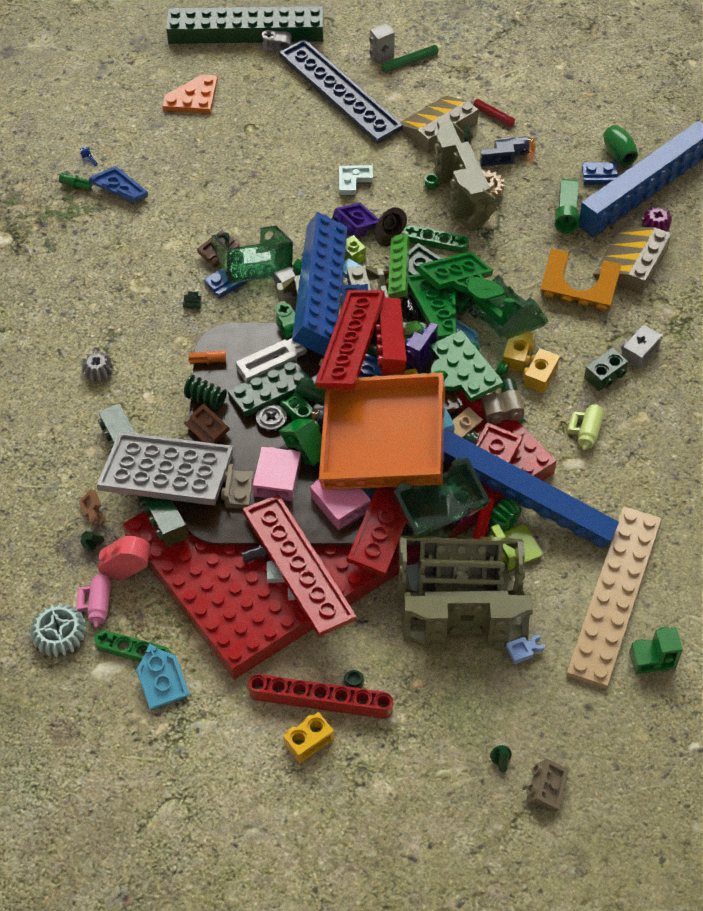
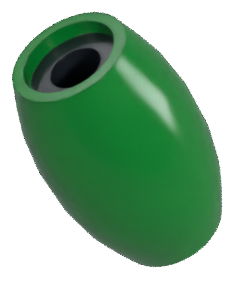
(620, 145)

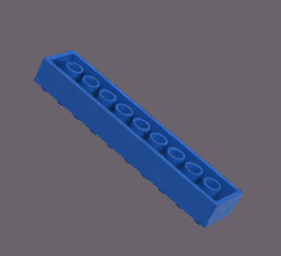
(642, 180)
(320, 283)

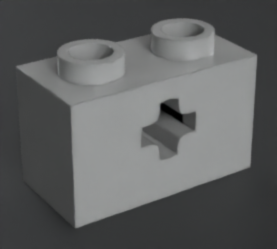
(382, 43)
(641, 346)

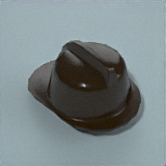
(389, 225)

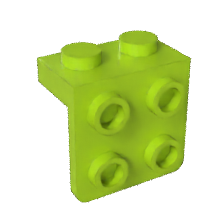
(522, 532)

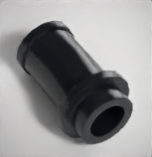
(254, 554)

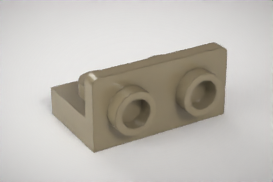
(238, 488)
(547, 784)

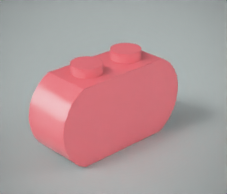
(124, 557)

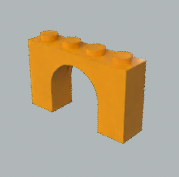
(599, 295)

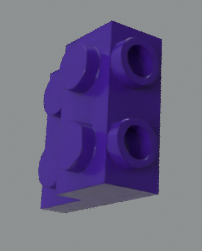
(356, 219)
(418, 347)

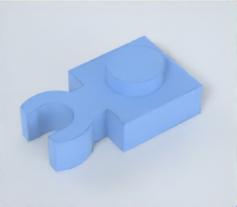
(522, 650)

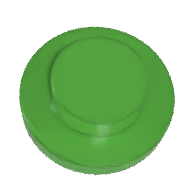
(411, 328)

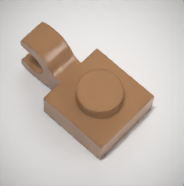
(90, 504)

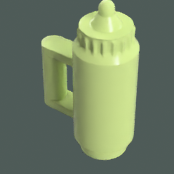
(590, 425)

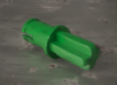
(75, 181)

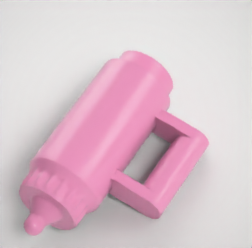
(98, 599)

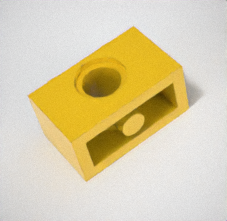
(517, 352)
(541, 370)

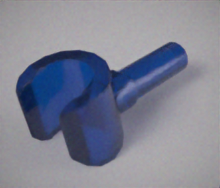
(85, 152)

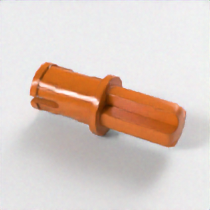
(207, 357)

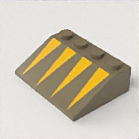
(423, 125)
(639, 254)

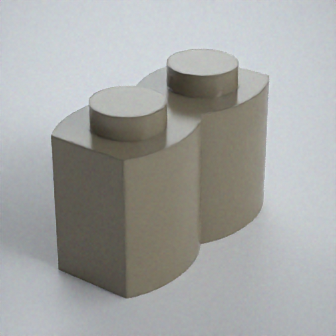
(502, 407)

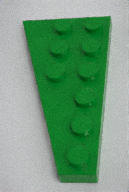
(434, 304)

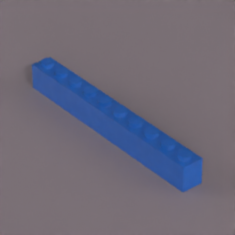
(531, 491)

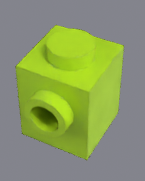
(355, 250)

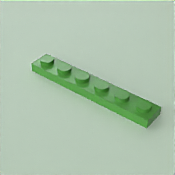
(399, 266)

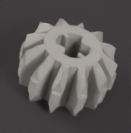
(97, 366)

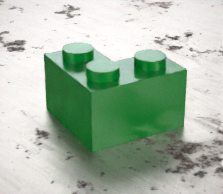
(305, 437)
(657, 654)

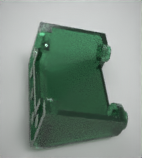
(524, 315)

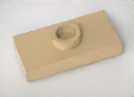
(466, 422)

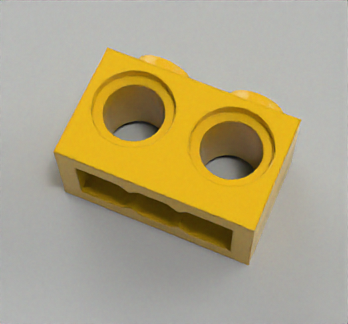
(312, 740)

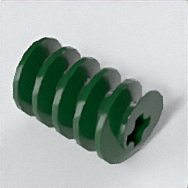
(202, 393)

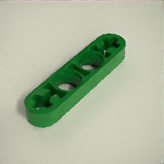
(436, 237)
(130, 652)

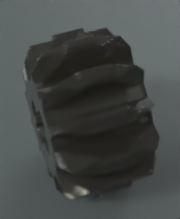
(410, 310)

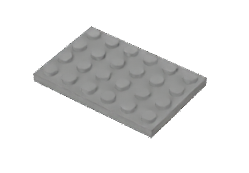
(165, 468)

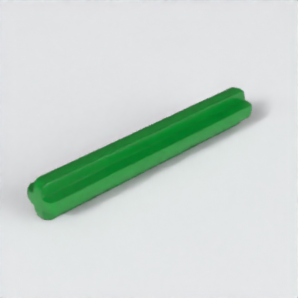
(409, 58)

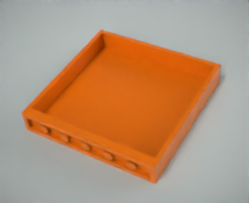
(384, 433)

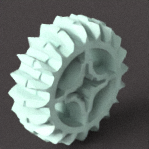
(45, 629)

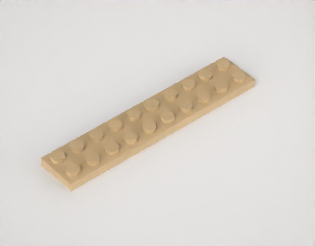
(613, 598)

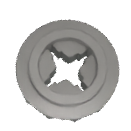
(271, 411)

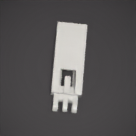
(263, 360)

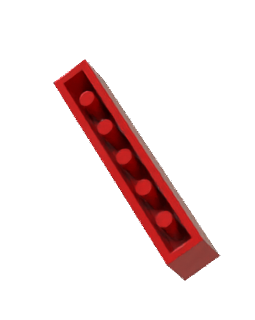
(390, 338)

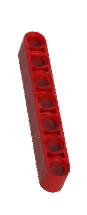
(328, 703)

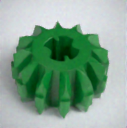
(505, 514)

